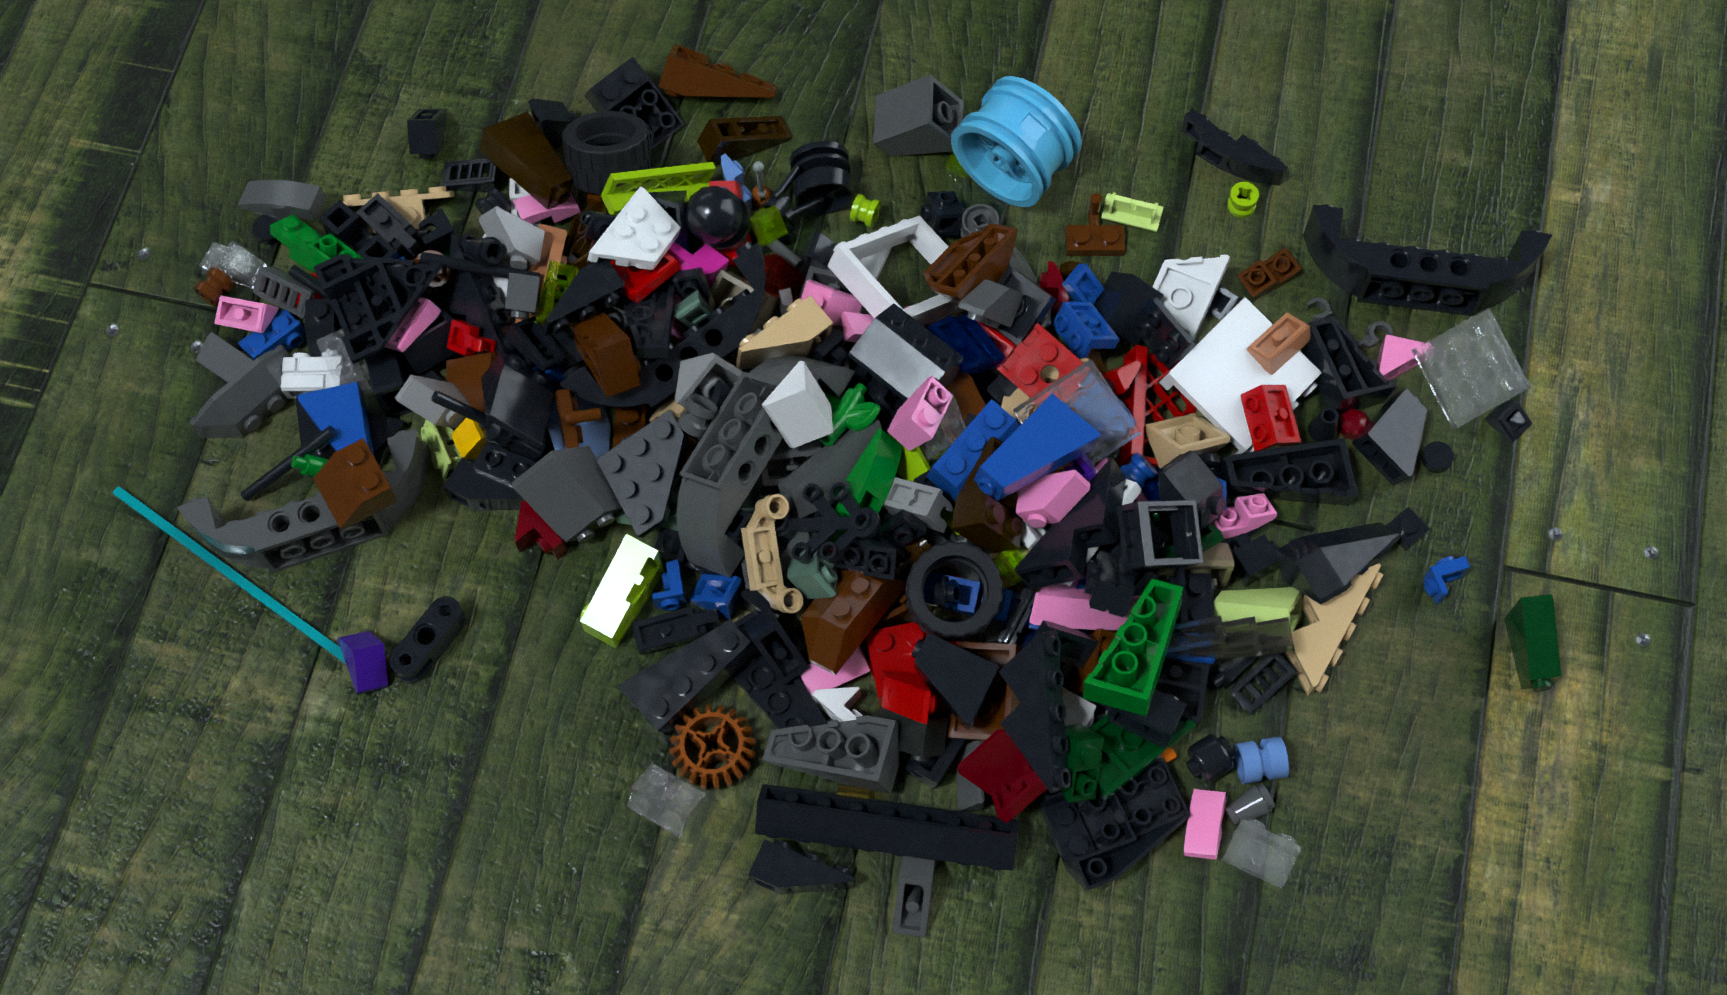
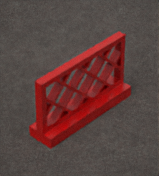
(1137, 402)

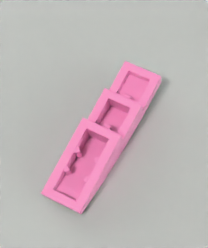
(1073, 611)

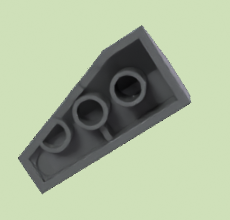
(848, 752)

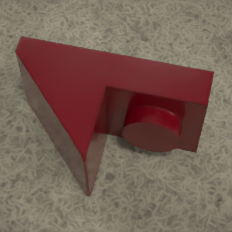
(534, 528)

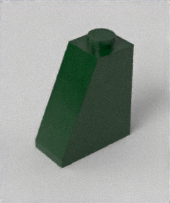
(1534, 642)

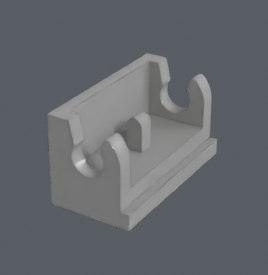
(919, 500)

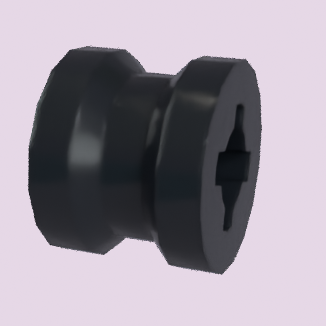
(493, 199)

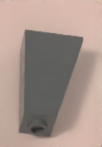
(826, 468)

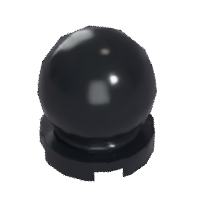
(718, 218)

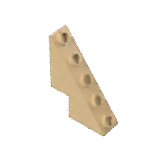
(1329, 624)

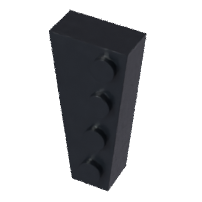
(1294, 473)

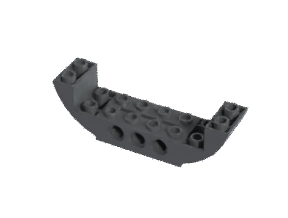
(732, 459)
(307, 527)

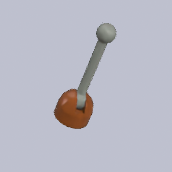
(760, 191)

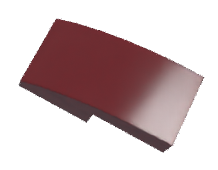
(1052, 283)

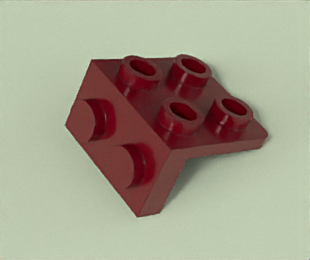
(1003, 773)

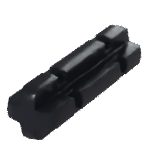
(1018, 617)

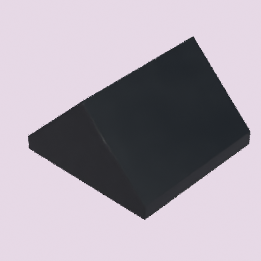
(1122, 302)

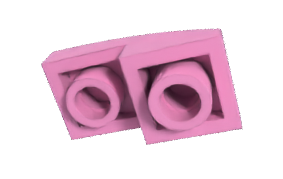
(532, 211)
(1246, 515)
(818, 678)
(1204, 824)

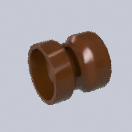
(213, 286)

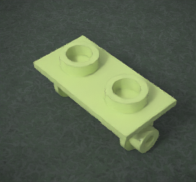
(1132, 212)
(443, 455)

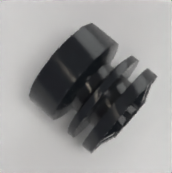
(822, 173)

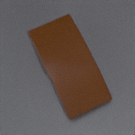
(1270, 274)

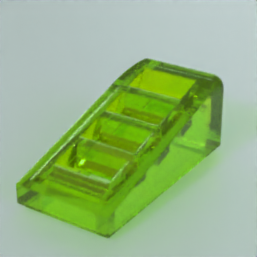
(551, 281)

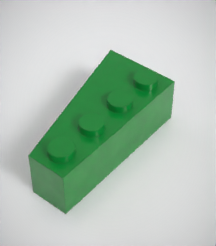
(1134, 659)

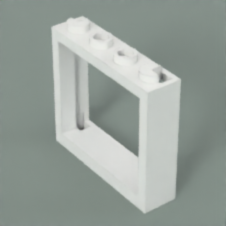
(869, 291)

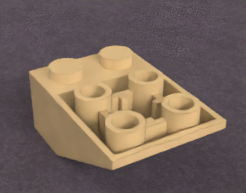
(792, 334)

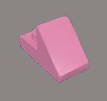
(831, 300)

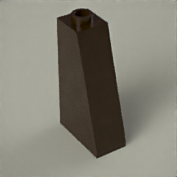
(528, 159)

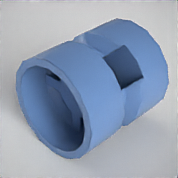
(1261, 760)

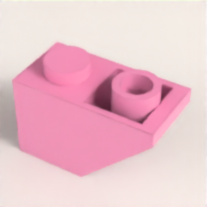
(921, 414)

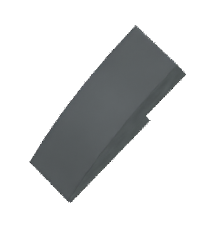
(283, 199)

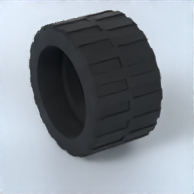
(605, 145)
(954, 553)

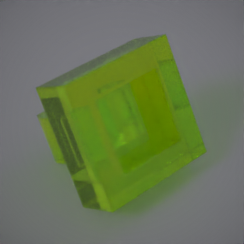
(768, 224)
(1006, 564)

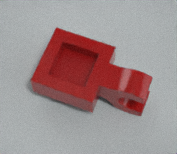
(465, 340)

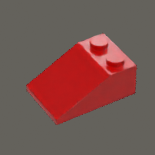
(892, 650)

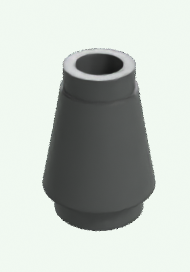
(1251, 805)

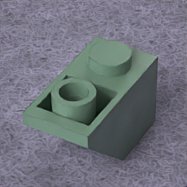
(815, 578)

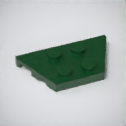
(1128, 754)

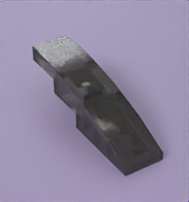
(1230, 639)

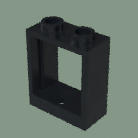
(1137, 537)

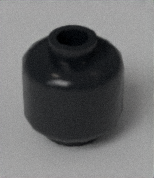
(1210, 758)

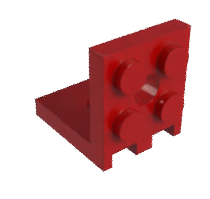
(1032, 356)

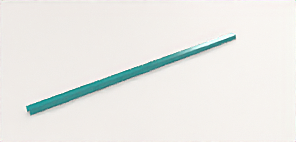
(229, 573)

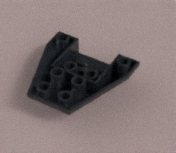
(1108, 837)

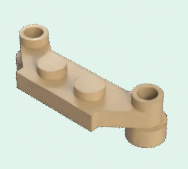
(763, 555)

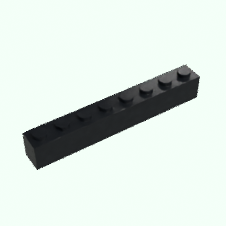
(886, 827)

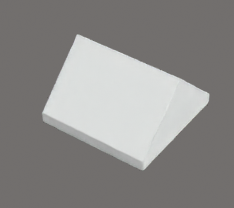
(799, 408)

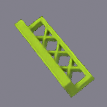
(617, 197)

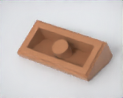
(1280, 343)

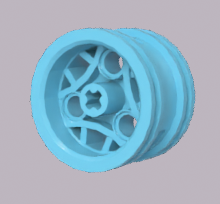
(1016, 141)

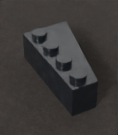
(688, 676)

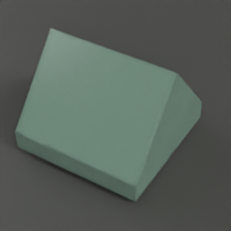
(692, 309)

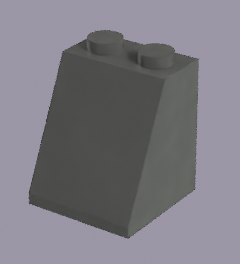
(916, 118)
(569, 493)

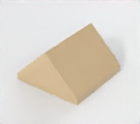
(1184, 433)

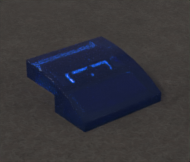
(970, 341)

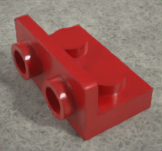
(1270, 417)

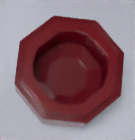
(1352, 423)

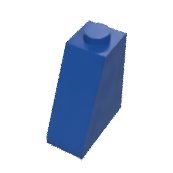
(341, 408)

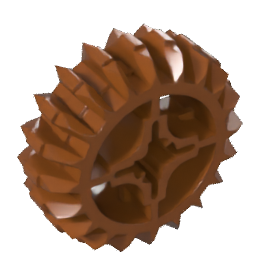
(717, 735)

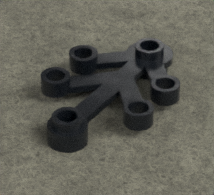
(829, 524)

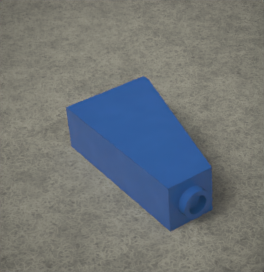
(1036, 448)

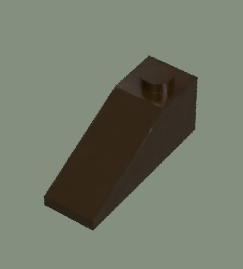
(741, 136)

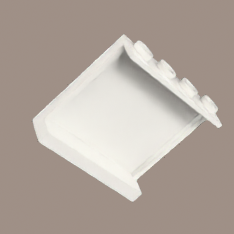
(1223, 369)

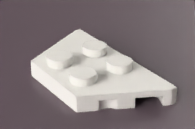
(638, 234)
(1190, 288)

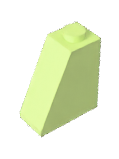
(1262, 603)

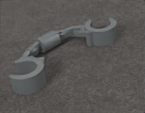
(1369, 340)

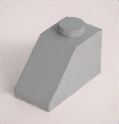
(519, 238)
(417, 396)

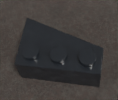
(1347, 375)

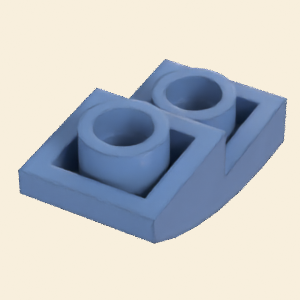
(733, 171)

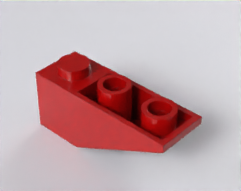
(906, 695)

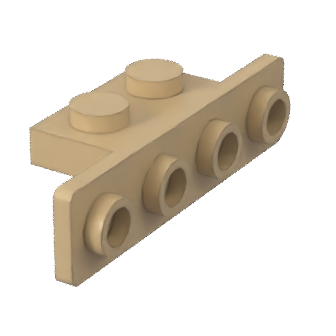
(409, 204)

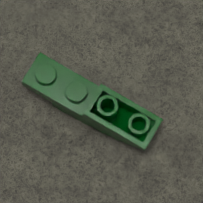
(306, 244)
(872, 475)

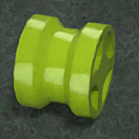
(1243, 207)
(865, 210)

